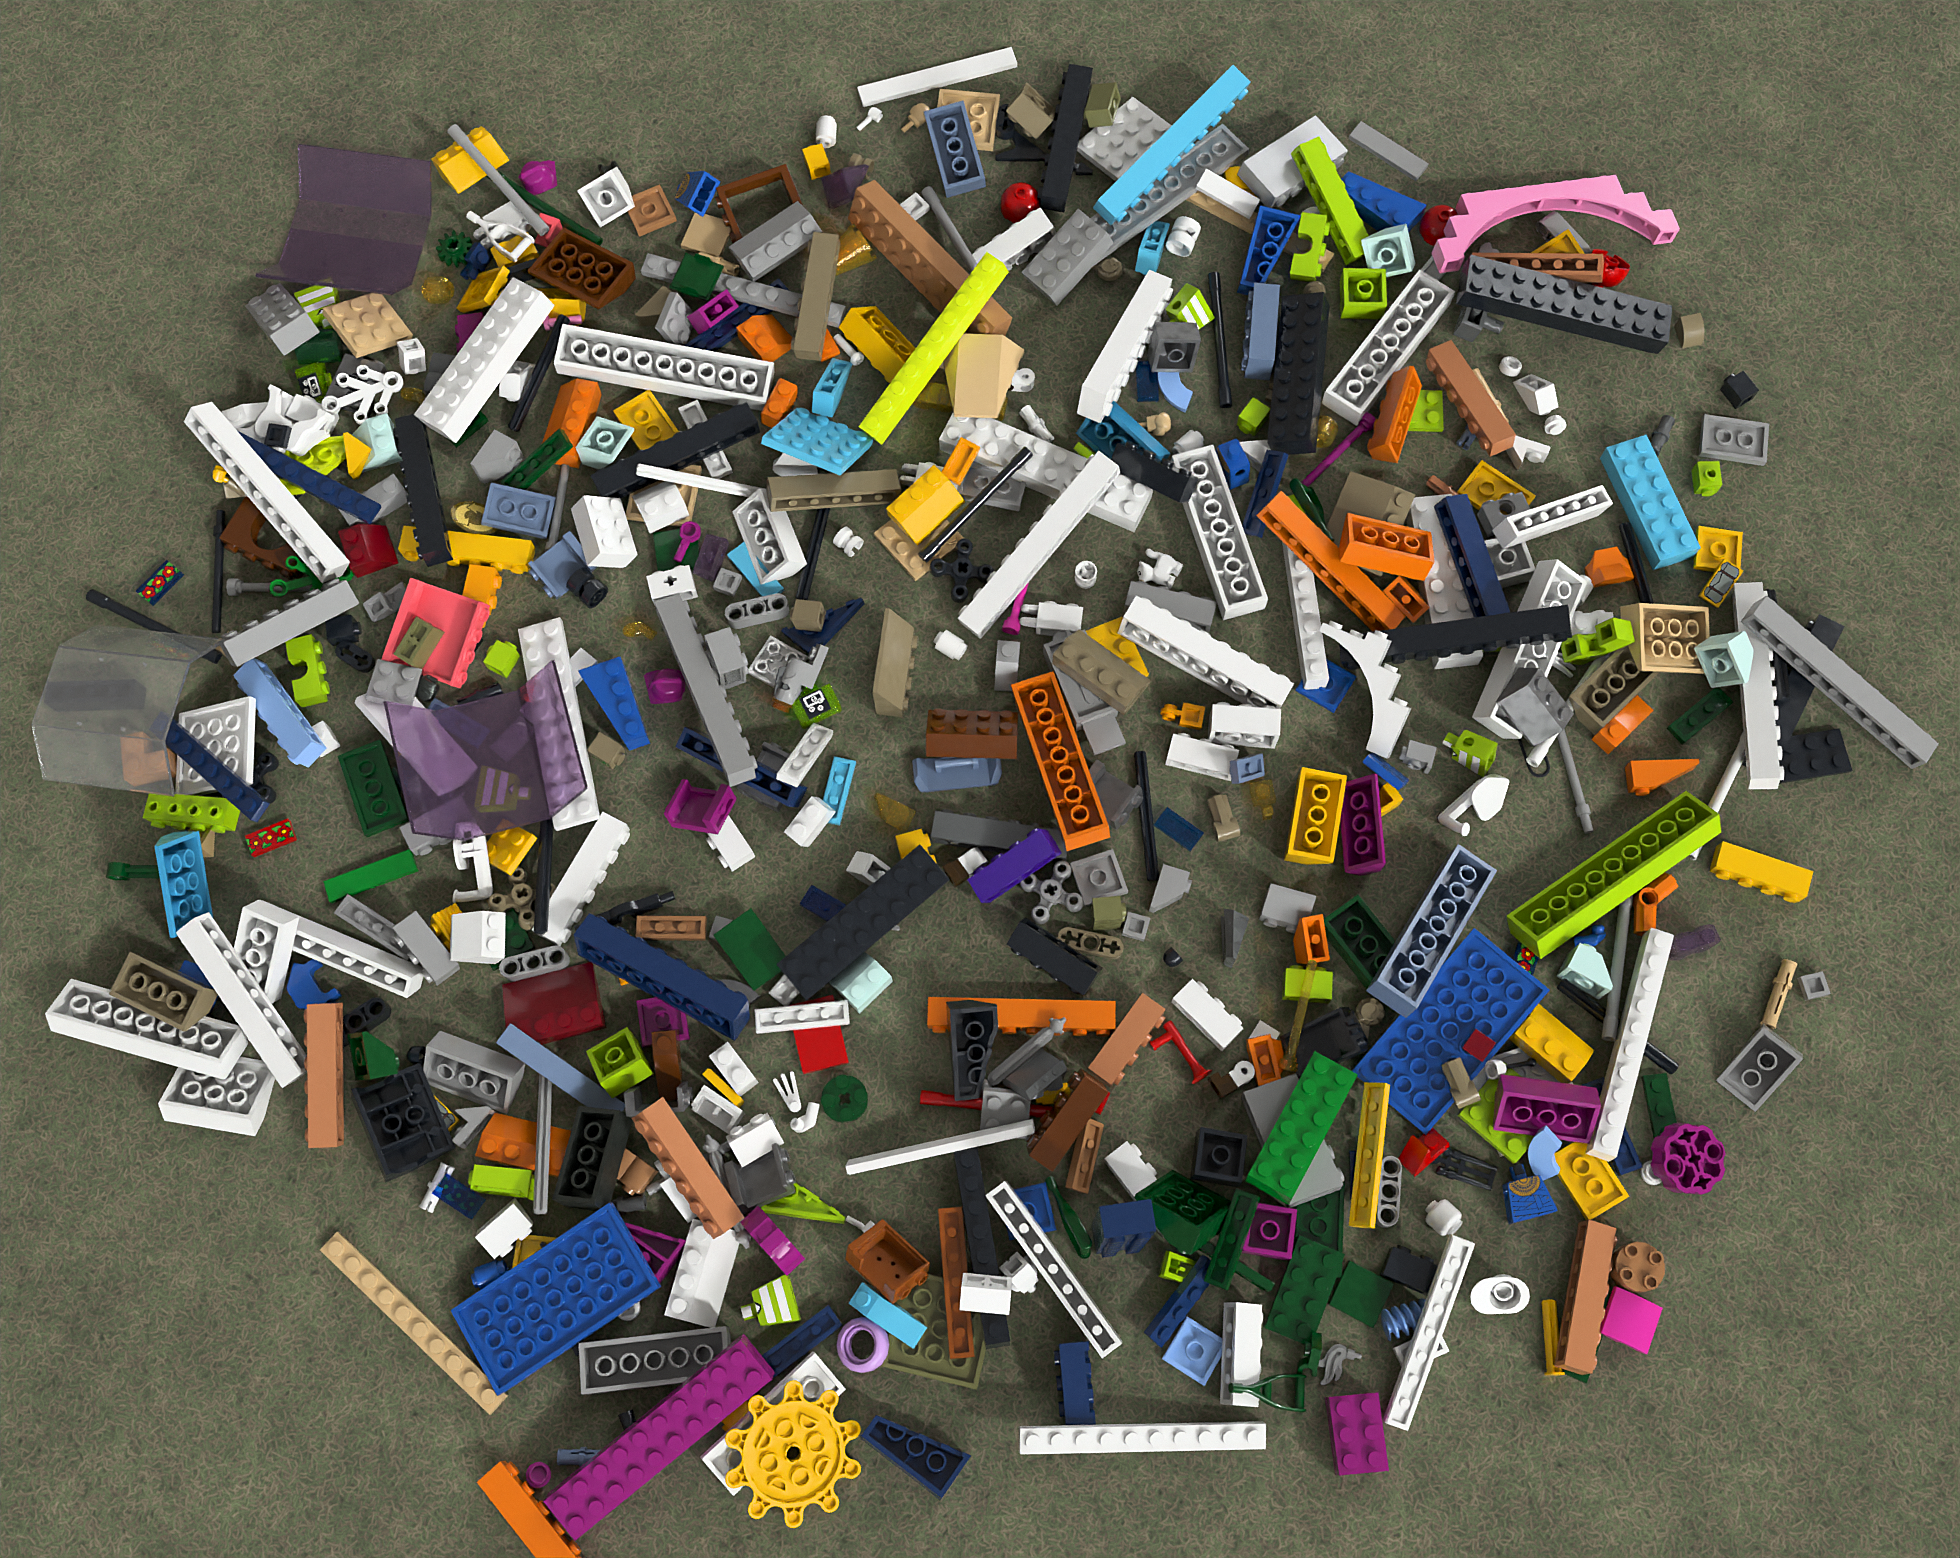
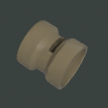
(857, 159)

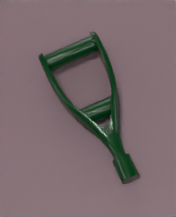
(1310, 504)
(1071, 1222)
(1266, 1384)

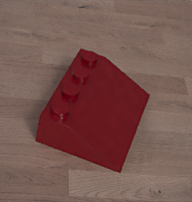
(555, 1004)

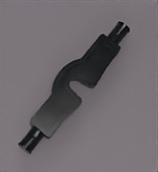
(635, 908)

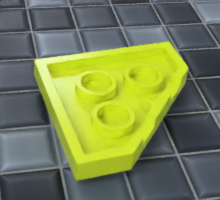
(321, 458)

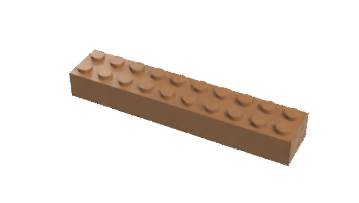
(918, 255)

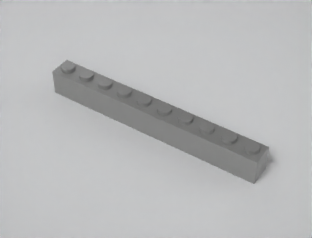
(1839, 682)
(705, 690)

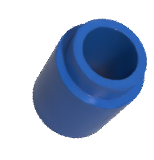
(488, 1272)

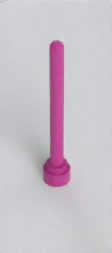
(1012, 622)

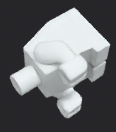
(1022, 1273)

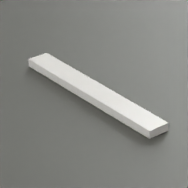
(937, 77)
(940, 1146)
(1428, 1332)

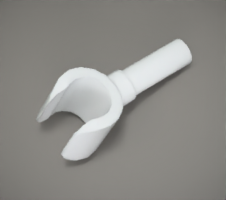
(873, 114)
(860, 1225)

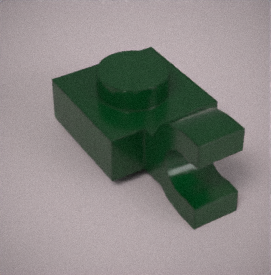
(1313, 1351)

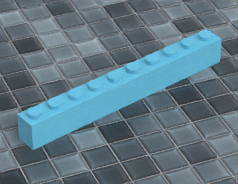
(1172, 145)

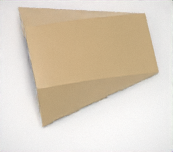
(980, 373)

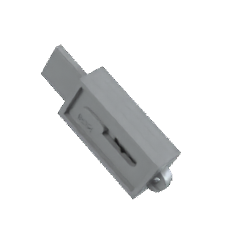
(1083, 706)

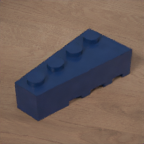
(1075, 1383)
(916, 1455)

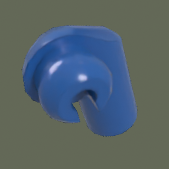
(1594, 938)

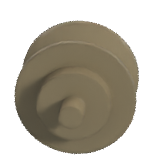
(1313, 287)

